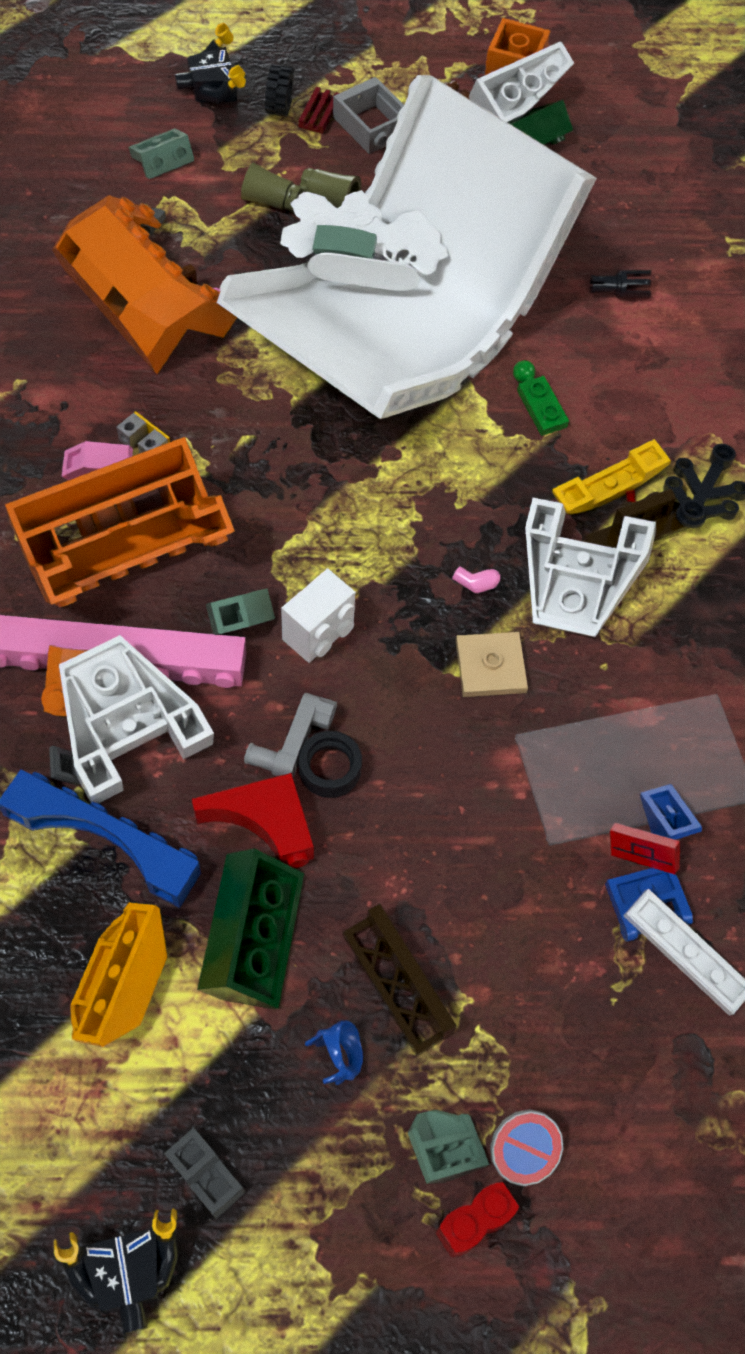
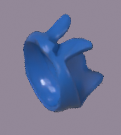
(348, 1036)

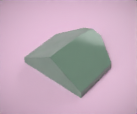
(446, 1146)

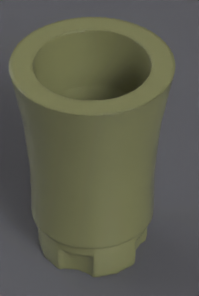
(330, 184)
(269, 188)

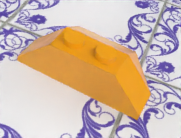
(120, 977)

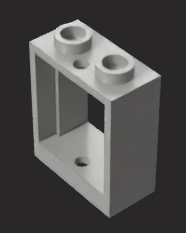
(372, 93)

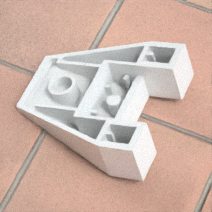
(577, 581)
(118, 704)

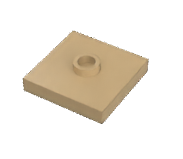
(491, 664)

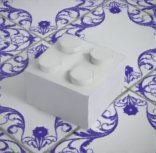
(318, 616)

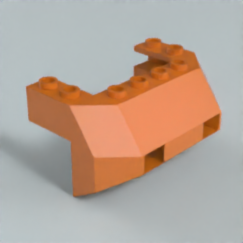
(135, 280)
(110, 524)

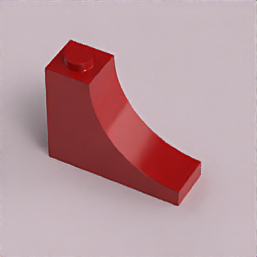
(267, 809)

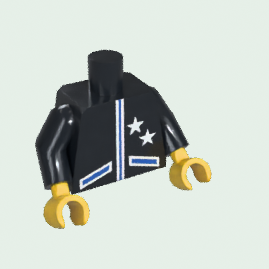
(212, 73)
(123, 1270)

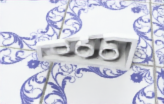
(520, 85)

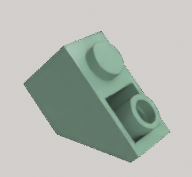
(240, 611)

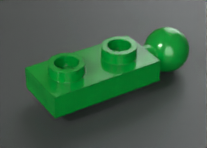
(539, 399)

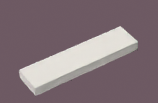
(688, 951)

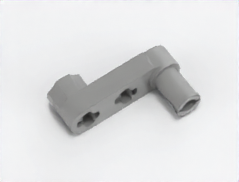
(311, 712)

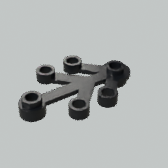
(693, 512)

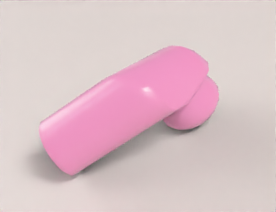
(479, 581)

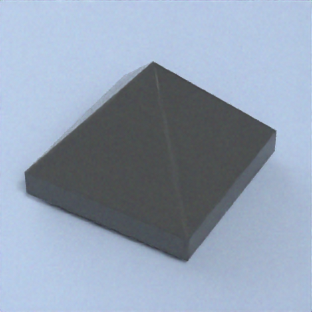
(62, 765)

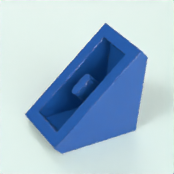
(668, 813)

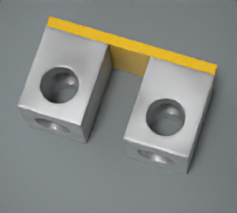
(140, 431)

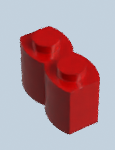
(470, 1223)

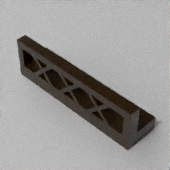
(410, 972)

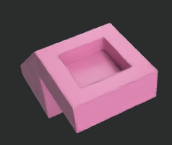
(92, 456)

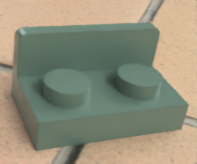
(163, 152)

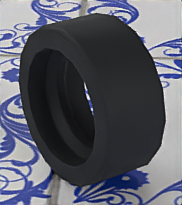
(323, 741)

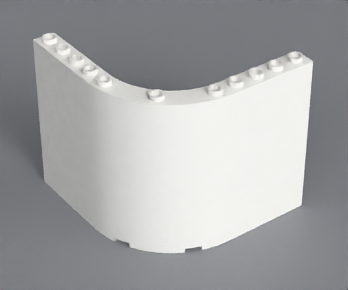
(499, 214)

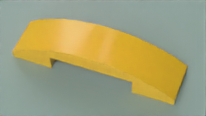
(613, 481)

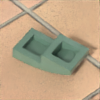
(344, 241)

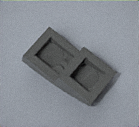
(204, 1173)

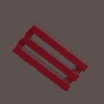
(324, 98)

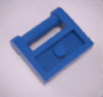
(628, 888)

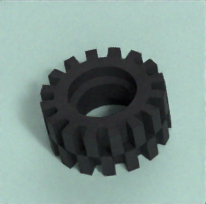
(279, 90)

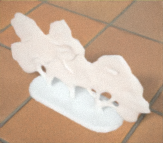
(408, 232)

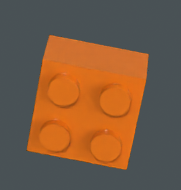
(514, 42)

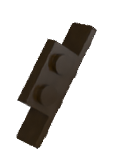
(654, 507)

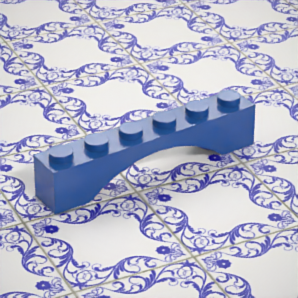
(39, 805)

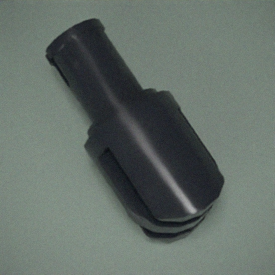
(620, 284)

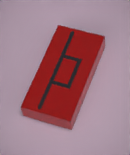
(645, 848)

